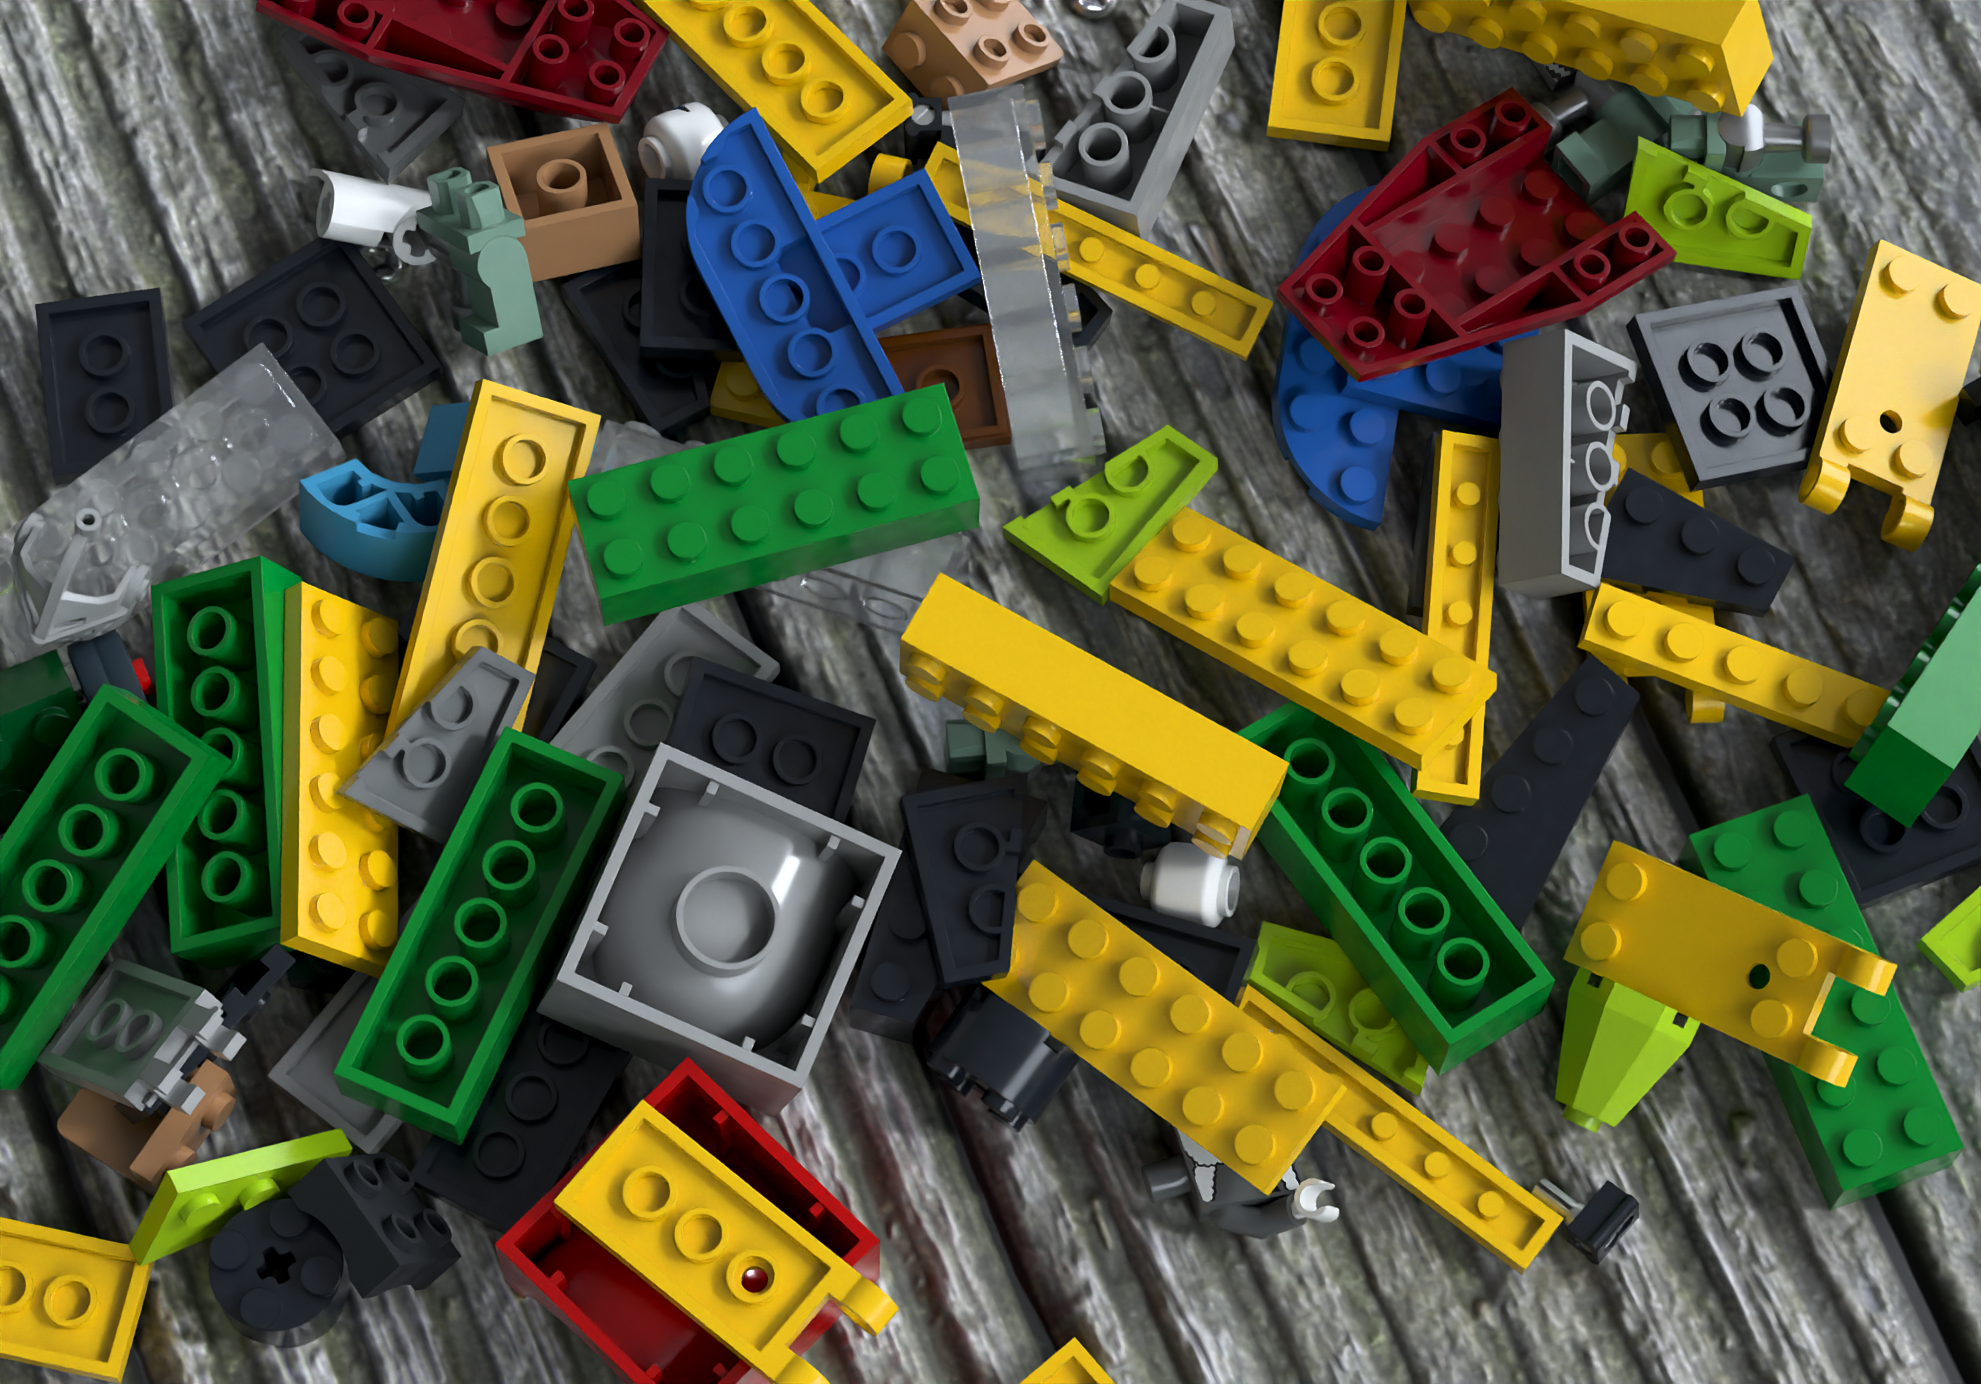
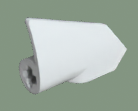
(363, 209)

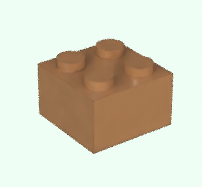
(570, 198)

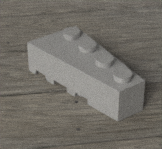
(1143, 116)
(1557, 460)

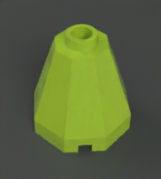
(1614, 1050)

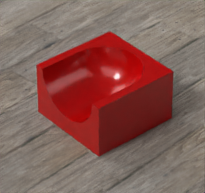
(623, 1315)

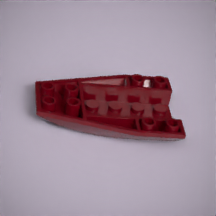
(533, 54)
(1464, 250)

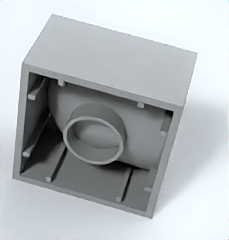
(719, 930)

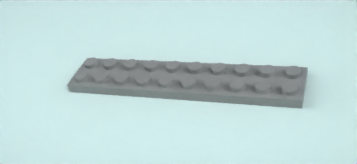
(613, 729)

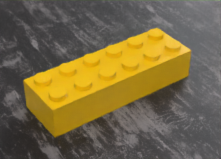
(1672, 48)
(1090, 718)

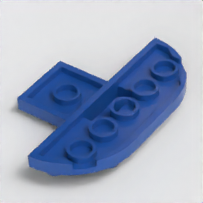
(811, 291)
(1344, 429)

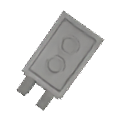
(136, 1037)

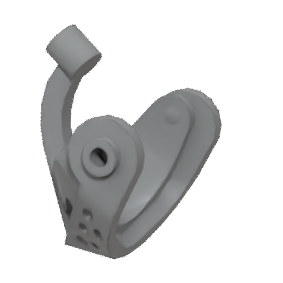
(50, 606)

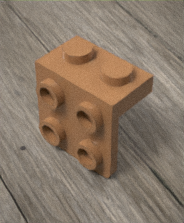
(969, 46)
(153, 1145)

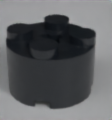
(1001, 1057)
(249, 1295)

